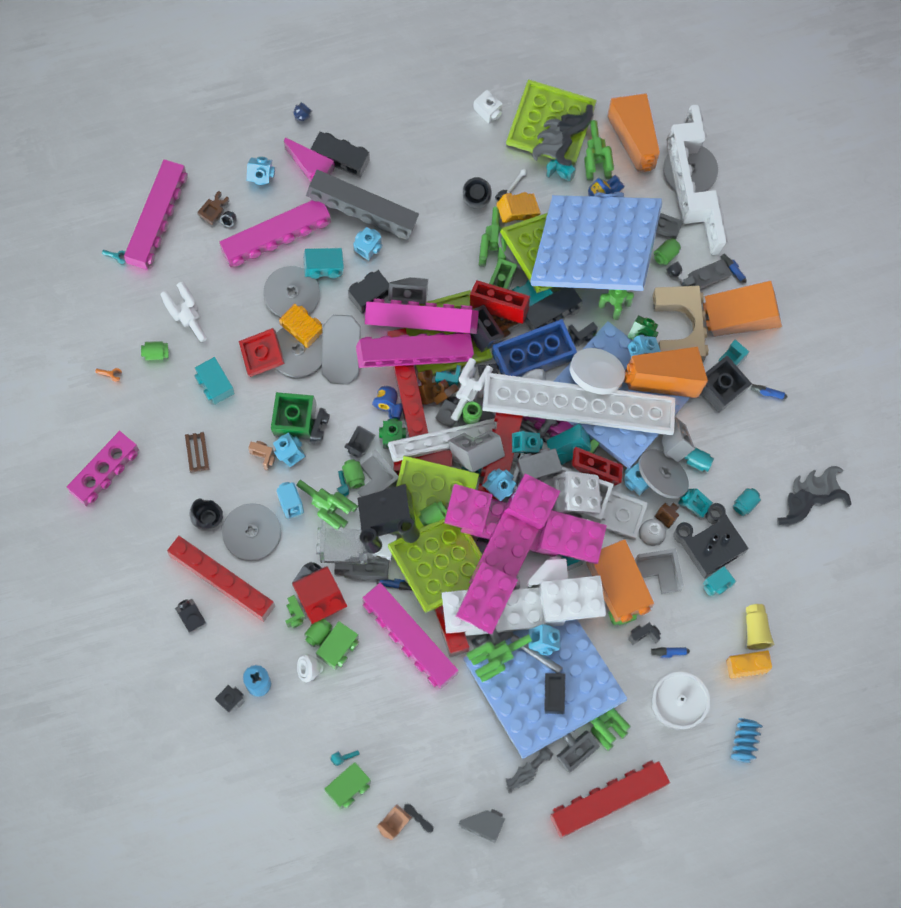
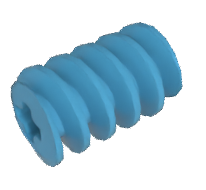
(253, 674)
(746, 740)

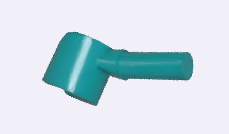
(115, 255)
(343, 489)
(338, 759)

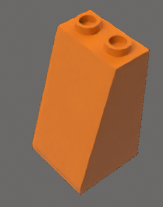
(635, 128)
(742, 310)
(667, 372)
(621, 582)

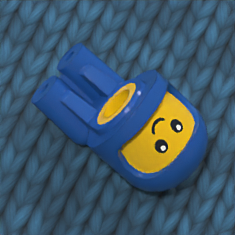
(609, 187)
(386, 401)

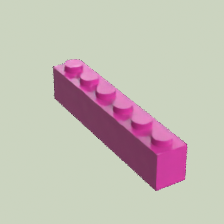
(155, 214)
(274, 232)
(421, 317)
(414, 350)
(410, 636)

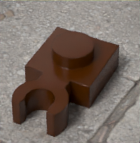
(213, 209)
(426, 388)

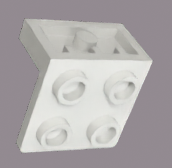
(577, 493)

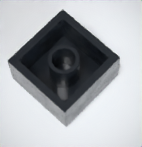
(724, 384)

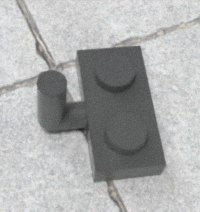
(495, 638)
(577, 750)

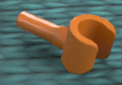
(110, 373)

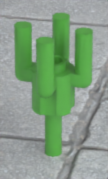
(597, 153)
(489, 240)
(617, 299)
(328, 504)
(496, 655)
(605, 721)

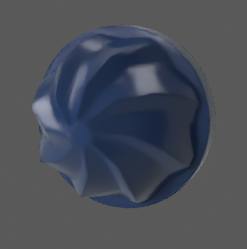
(302, 112)

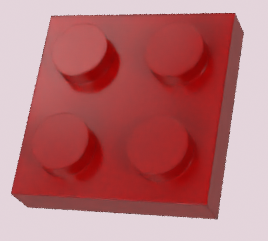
(261, 352)

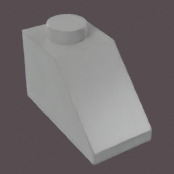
(678, 444)

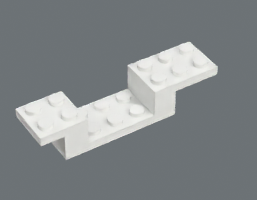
(698, 206)
(618, 511)
(531, 607)

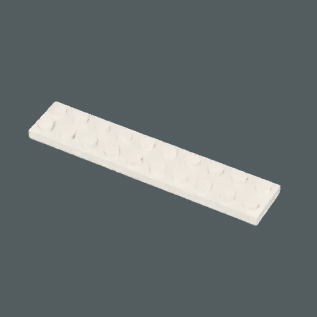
(577, 405)

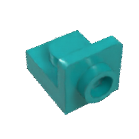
(563, 171)
(449, 377)
(696, 502)

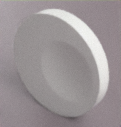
(597, 371)
(680, 701)

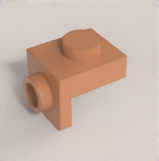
(262, 450)
(394, 822)

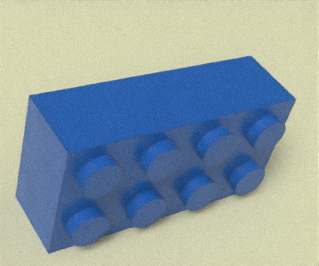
(536, 349)

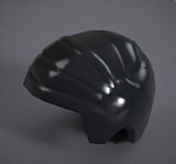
(477, 192)
(205, 514)

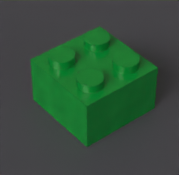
(293, 415)

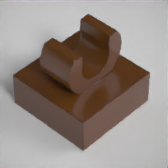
(444, 391)
(667, 514)

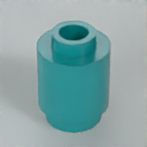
(699, 459)
(746, 501)

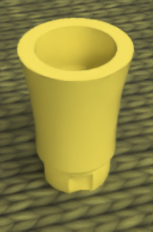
(758, 628)

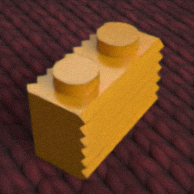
(518, 207)
(301, 325)
(749, 664)

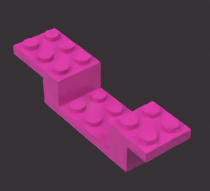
(562, 533)
(505, 553)

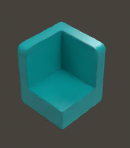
(736, 353)

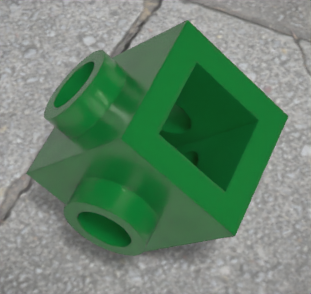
(644, 327)
(391, 431)

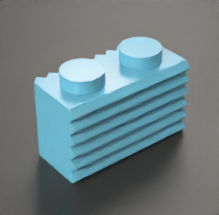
(290, 500)

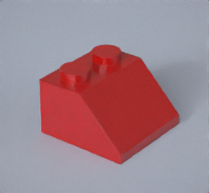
(319, 595)

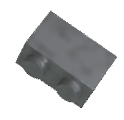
(541, 465)

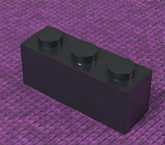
(343, 153)
(553, 308)

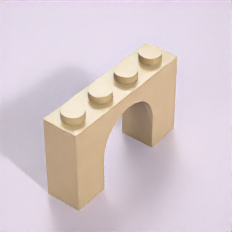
(687, 301)

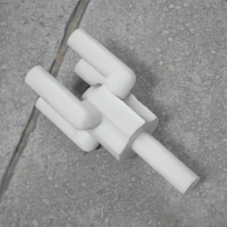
(185, 310)
(469, 387)

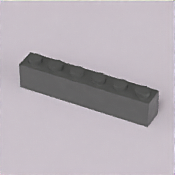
(362, 204)

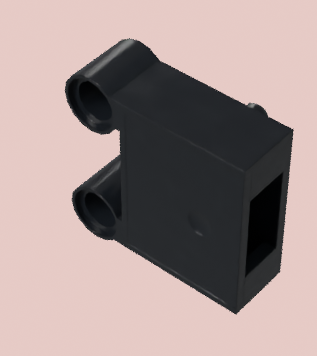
(384, 514)
(714, 545)

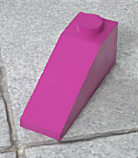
(308, 159)

